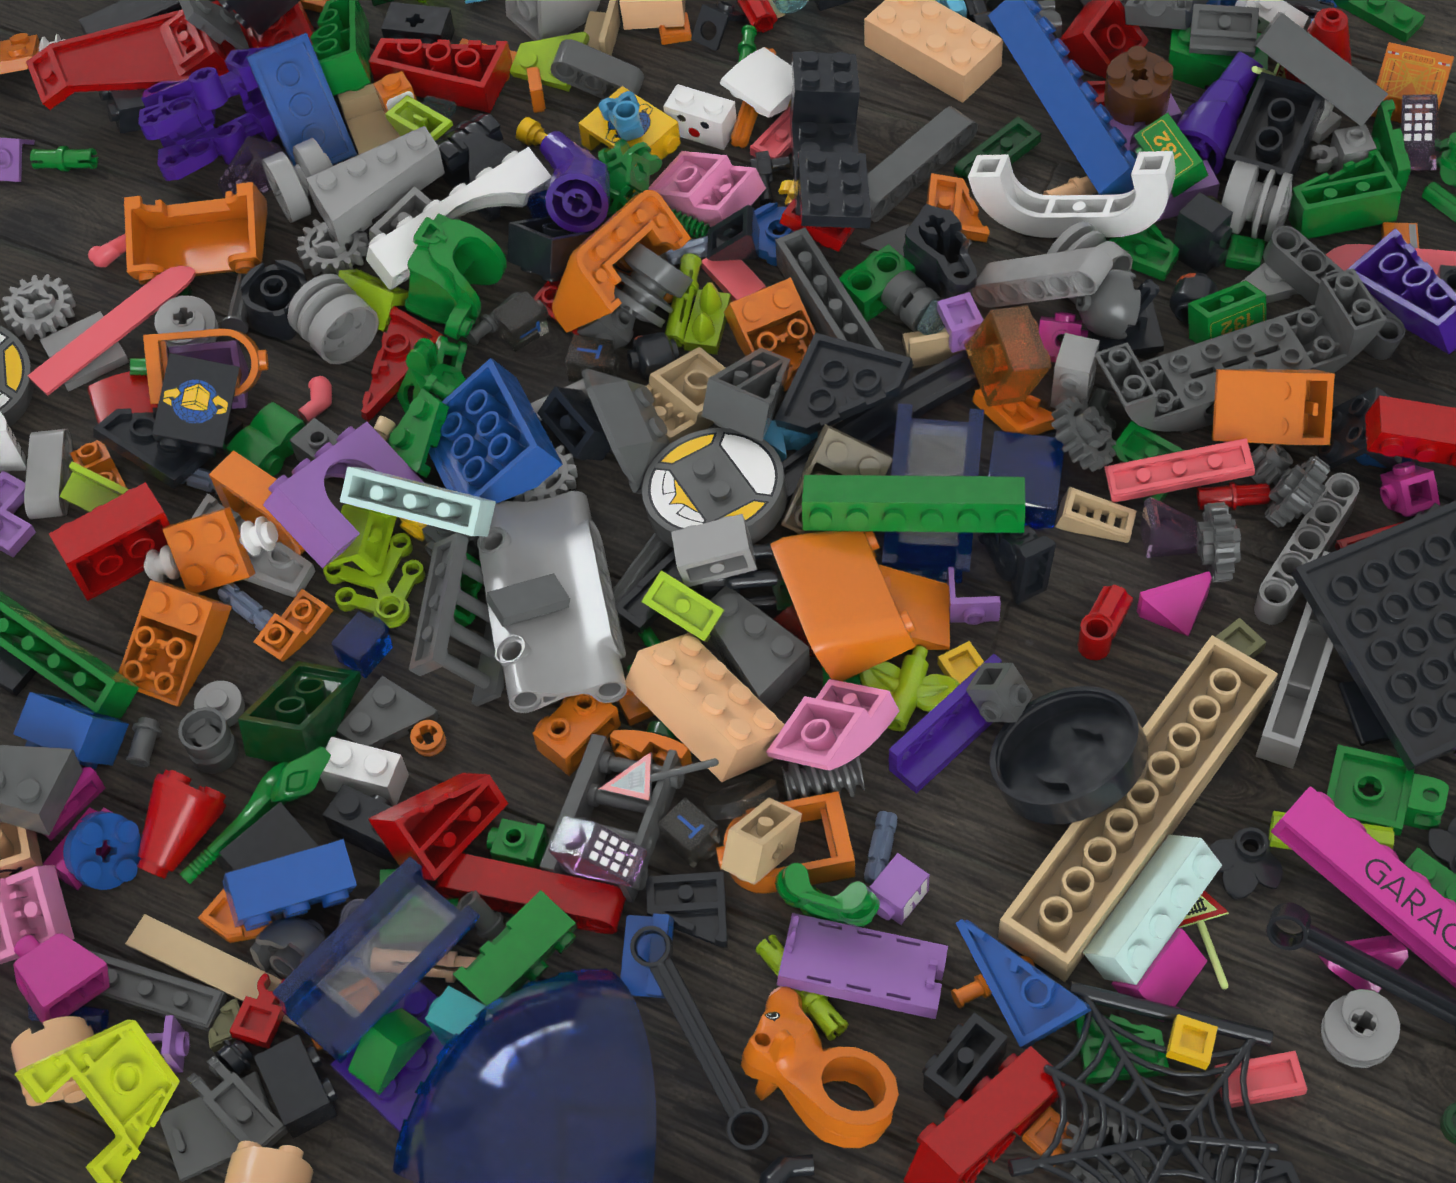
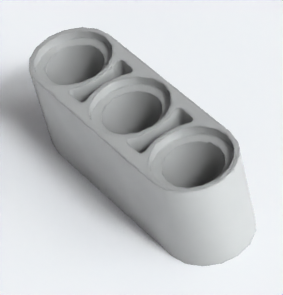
(47, 473)

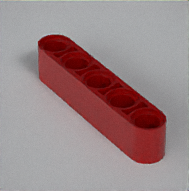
(511, 886)

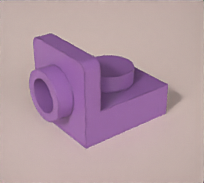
(960, 319)

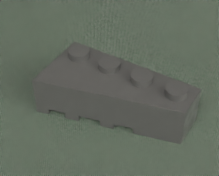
(36, 785)

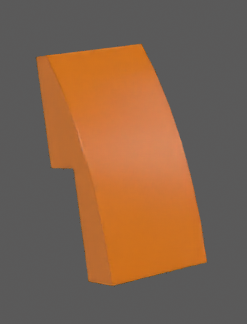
(97, 459)
(298, 623)
(637, 744)

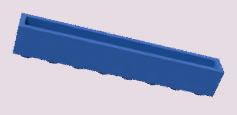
(1065, 95)

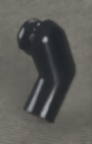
(788, 1166)

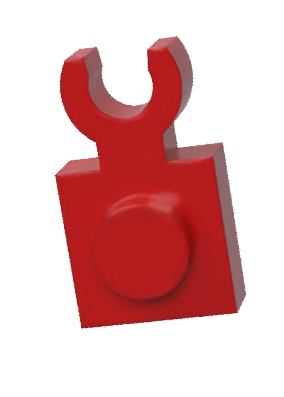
(259, 1017)

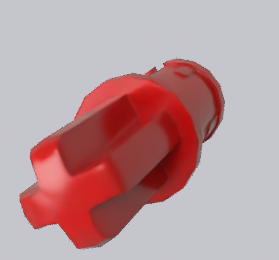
(1234, 495)

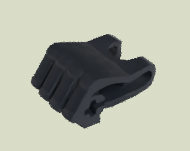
(470, 151)
(940, 252)

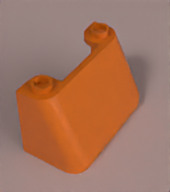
(200, 234)
(589, 277)
(843, 600)

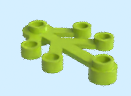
(386, 600)

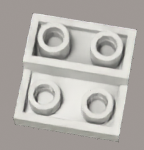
(761, 82)

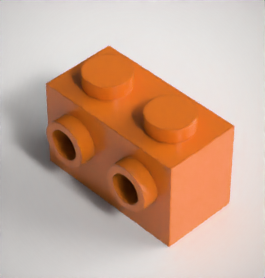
(568, 730)

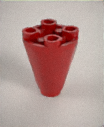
(176, 821)

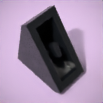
(735, 237)

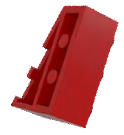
(439, 821)

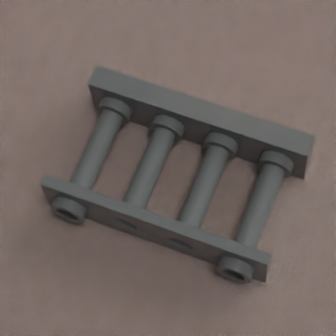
(438, 622)
(585, 795)

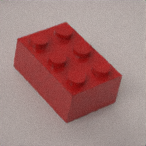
(112, 540)

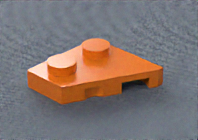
(953, 194)
(1017, 417)

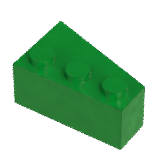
(1202, 68)
(1347, 200)
(519, 950)

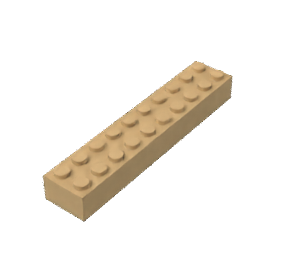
(1107, 852)

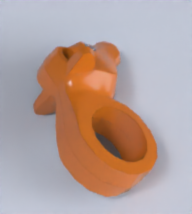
(791, 1056)

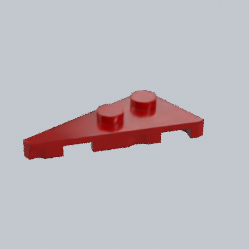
(390, 361)

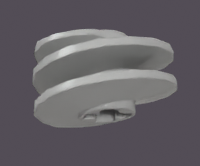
(183, 315)
(1366, 1010)

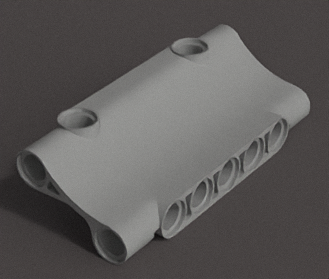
(566, 649)

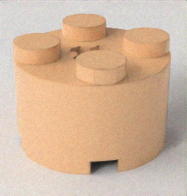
(56, 1036)
(268, 1165)

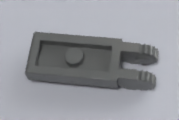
(238, 1107)

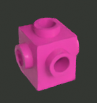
(1060, 324)
(1409, 489)

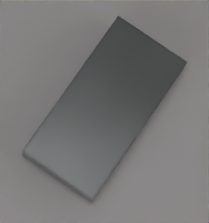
(528, 599)

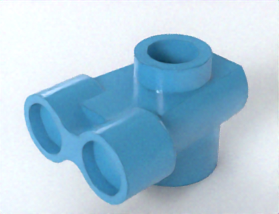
(623, 114)

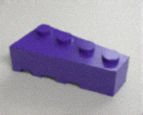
(1410, 290)

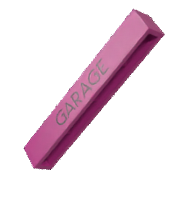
(1373, 879)

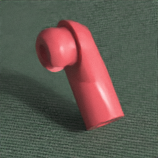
(107, 253)
(320, 399)

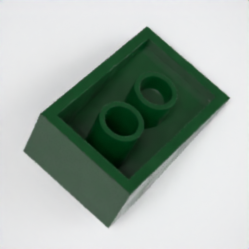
(298, 712)

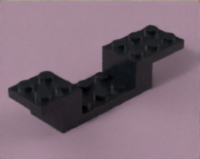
(826, 161)

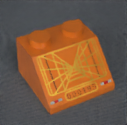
(1412, 73)

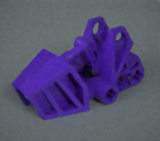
(184, 116)

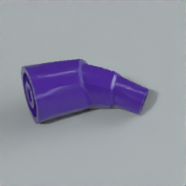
(1213, 118)
(579, 185)

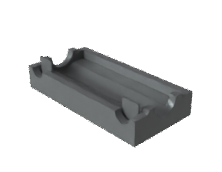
(1160, 13)

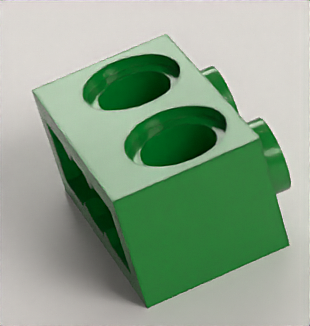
(870, 277)

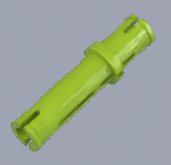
(680, 315)
(813, 1004)

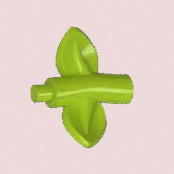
(909, 685)

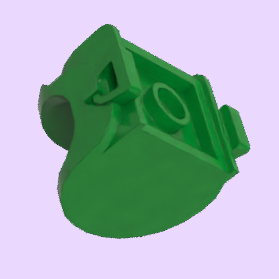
(443, 267)

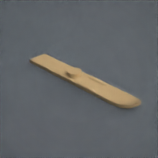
(199, 960)

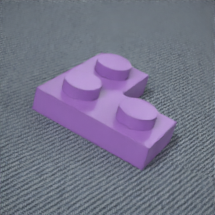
(13, 530)

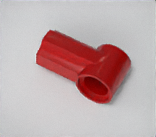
(758, 13)
(1104, 622)

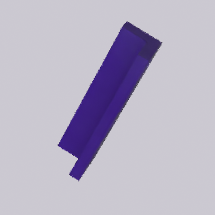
(938, 737)

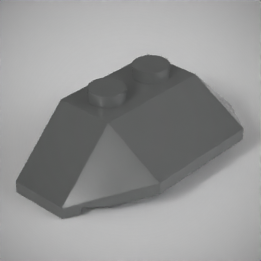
(628, 422)

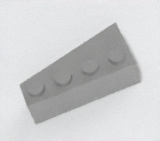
(374, 182)

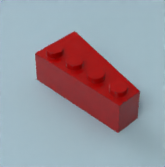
(453, 72)
(985, 1122)

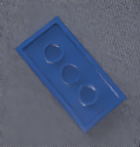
(300, 98)

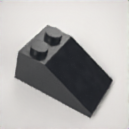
(543, 246)

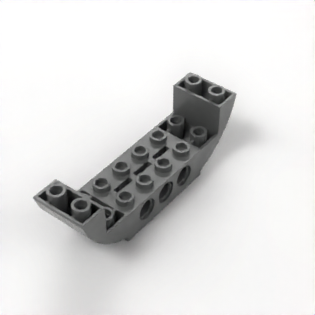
(1179, 386)

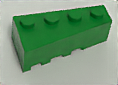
(343, 45)

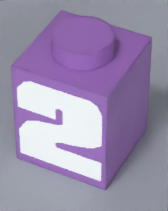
(900, 888)

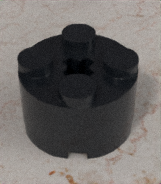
(268, 294)

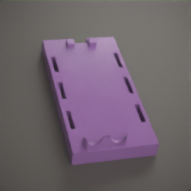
(863, 966)

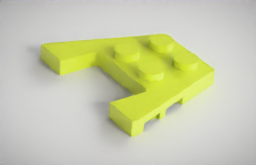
(120, 1078)

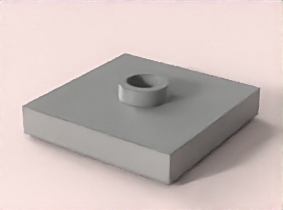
(106, 362)

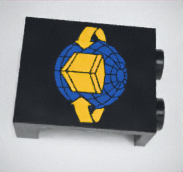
(195, 404)

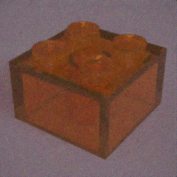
(1008, 355)

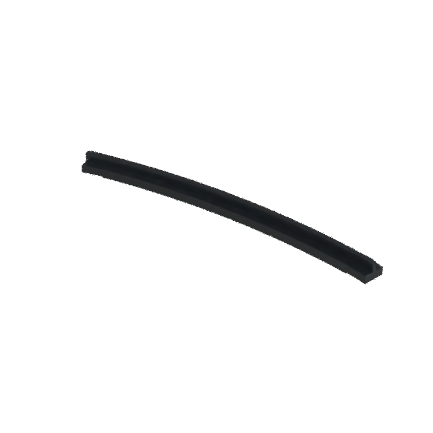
(869, 426)

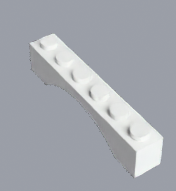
(504, 185)

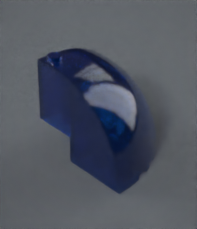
(539, 1091)

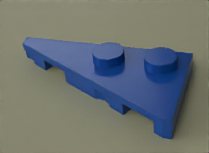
(1026, 996)

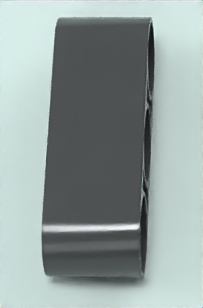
(594, 70)

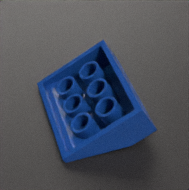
(492, 438)

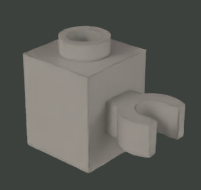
(1346, 145)

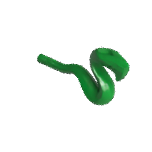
(280, 784)

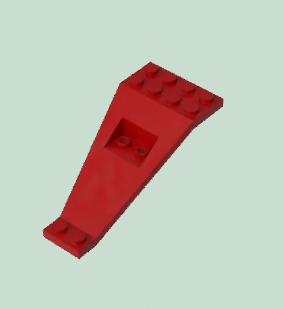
(144, 54)

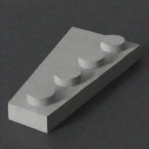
(275, 569)

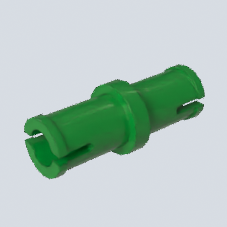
(64, 158)

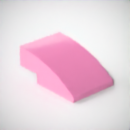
(707, 186)
(834, 725)
(31, 906)

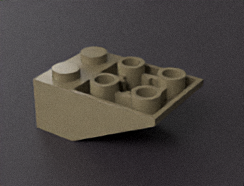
(835, 455)

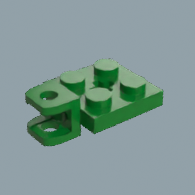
(1400, 796)

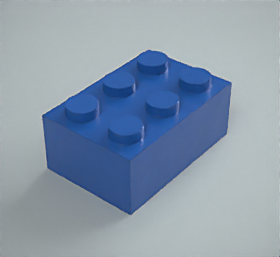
(289, 885)

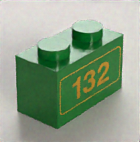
(1166, 136)
(1226, 311)

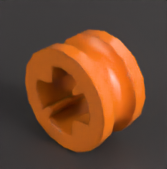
(439, 738)

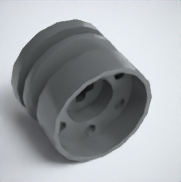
(648, 284)

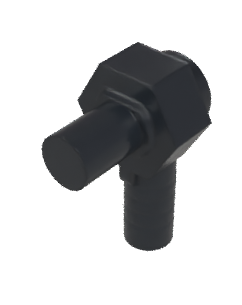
(765, 168)

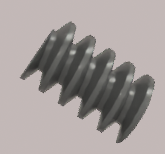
(811, 780)

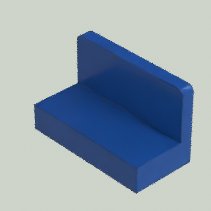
(650, 948)

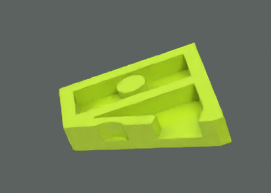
(541, 55)

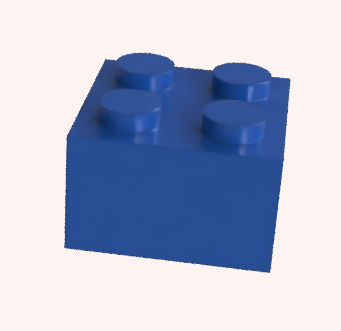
(69, 725)

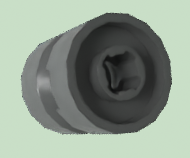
(908, 298)
(208, 740)

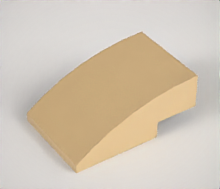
(681, 392)

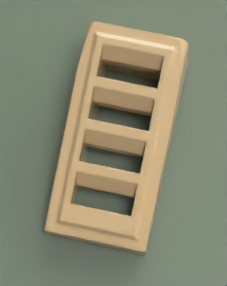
(1081, 524)

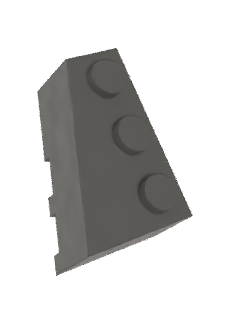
(747, 393)
(758, 648)

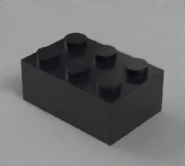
(1276, 127)

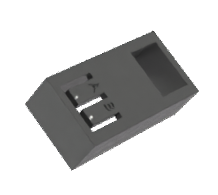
(1320, 68)

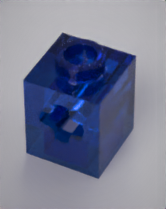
(362, 643)

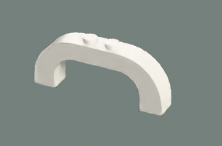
(1051, 215)

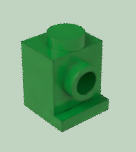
(527, 851)

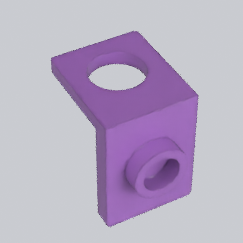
(11, 158)
(971, 609)
(174, 1043)

